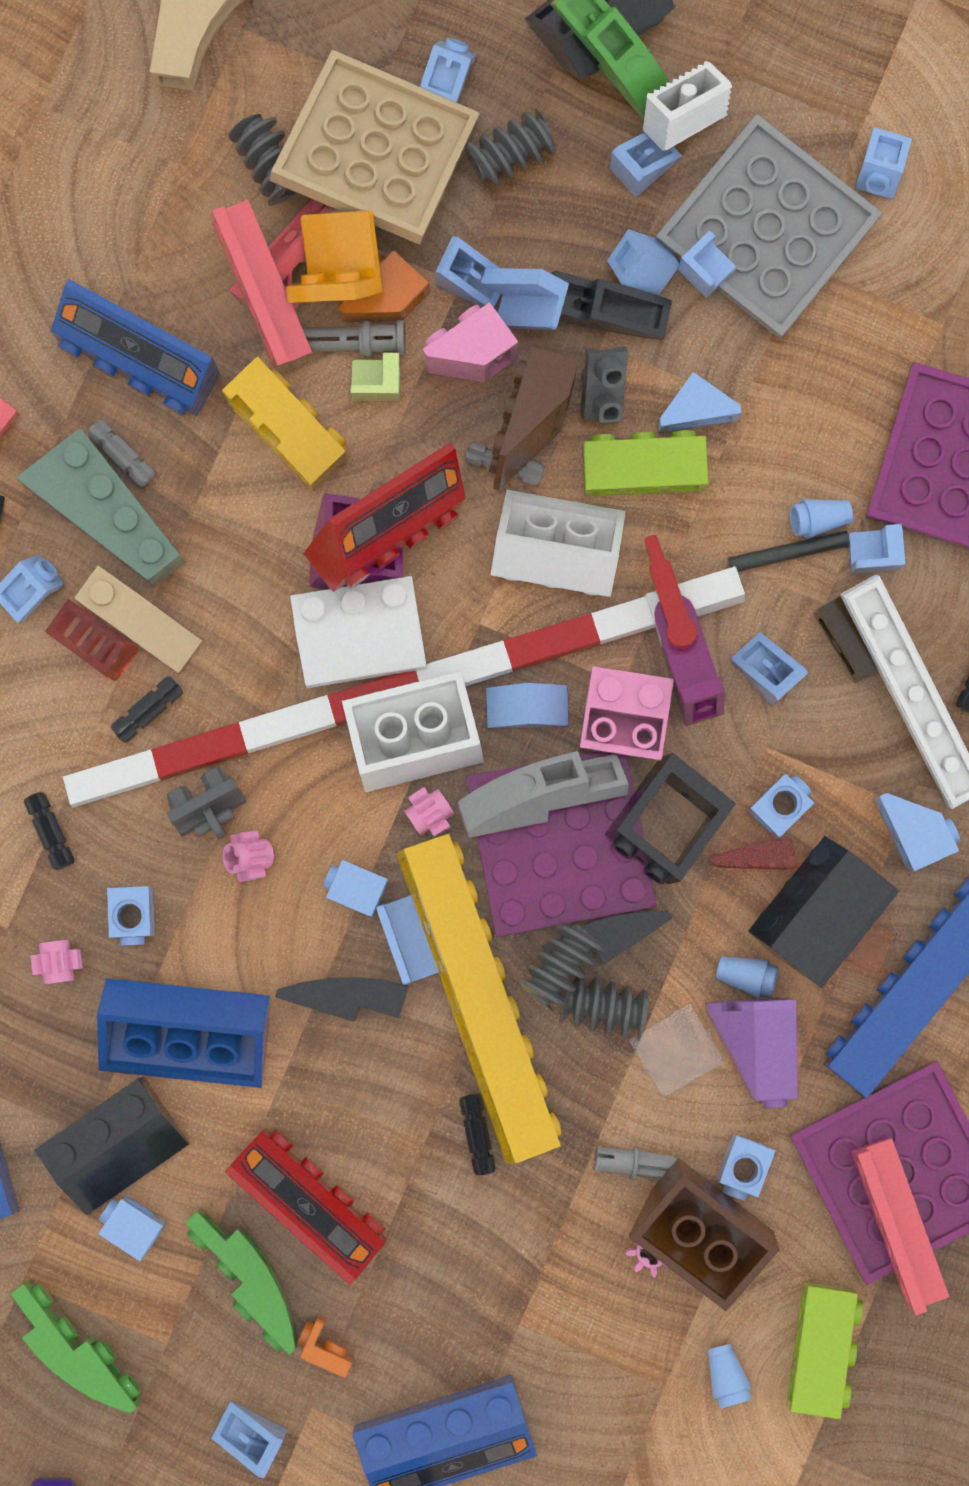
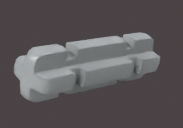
(121, 453)
(479, 454)

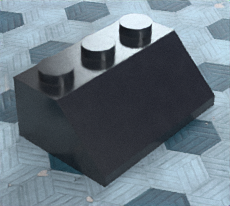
(568, 47)
(823, 911)
(112, 1146)

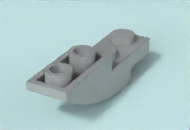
(543, 786)

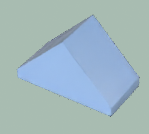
(641, 163)
(462, 273)
(698, 406)
(768, 668)
(527, 706)
(249, 1438)

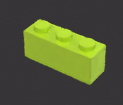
(645, 464)
(824, 1350)

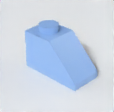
(917, 831)

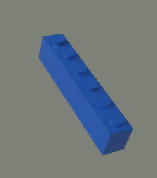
(905, 1001)

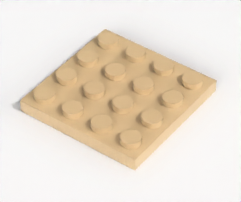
(375, 146)

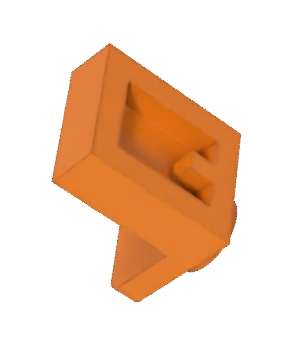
(330, 1355)

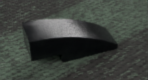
(614, 307)
(621, 931)
(346, 994)

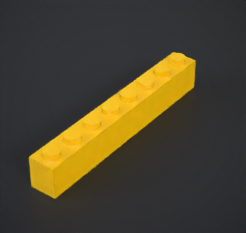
(479, 999)

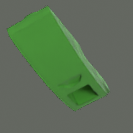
(615, 47)
(261, 1291)
(82, 1366)

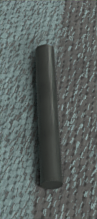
(790, 551)

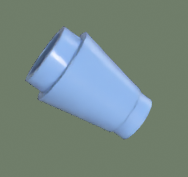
(818, 516)
(749, 975)
(727, 1377)

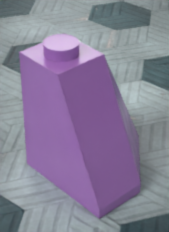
(761, 1045)

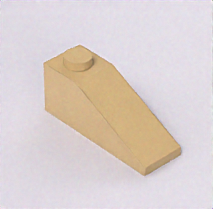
(138, 619)

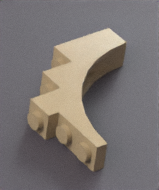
(183, 38)

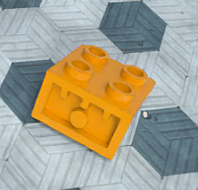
(338, 257)

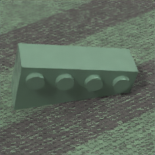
(93, 497)

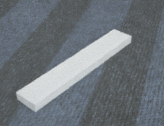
(910, 687)

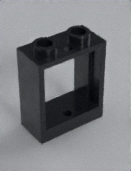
(694, 789)

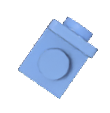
(448, 68)
(883, 163)
(28, 586)

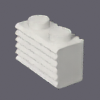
(686, 105)

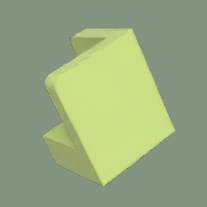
(376, 379)

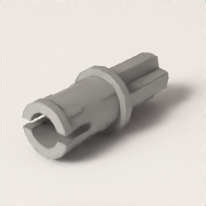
(631, 1162)

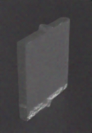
(677, 1050)

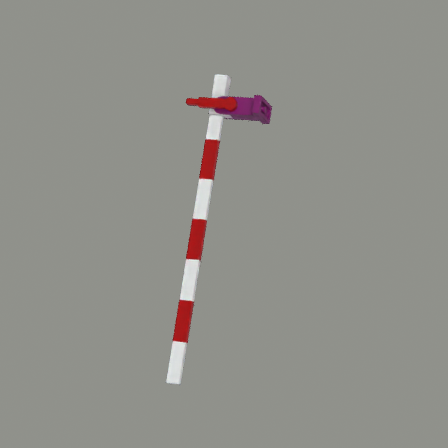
(669, 609)

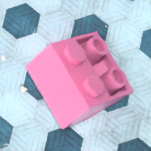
(473, 348)
(626, 713)

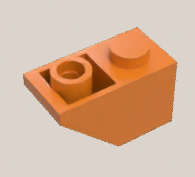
(401, 292)

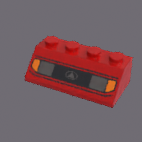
(388, 520)
(307, 1205)

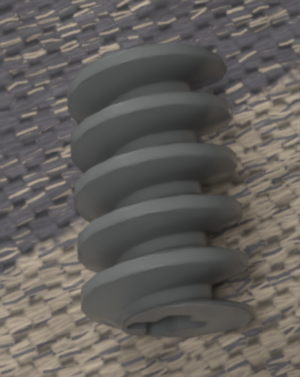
(511, 147)
(261, 153)
(561, 965)
(606, 1007)

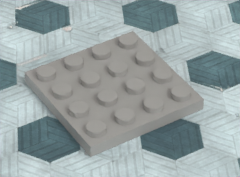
(776, 220)

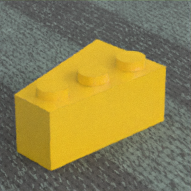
(285, 423)

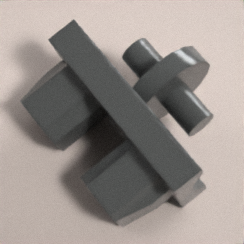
(604, 384)
(208, 809)

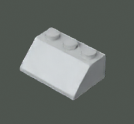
(558, 543)
(358, 632)
(413, 731)

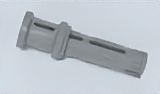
(366, 332)

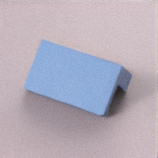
(528, 297)
(407, 940)

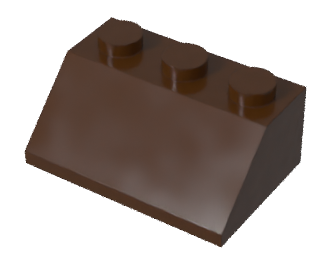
(703, 1235)

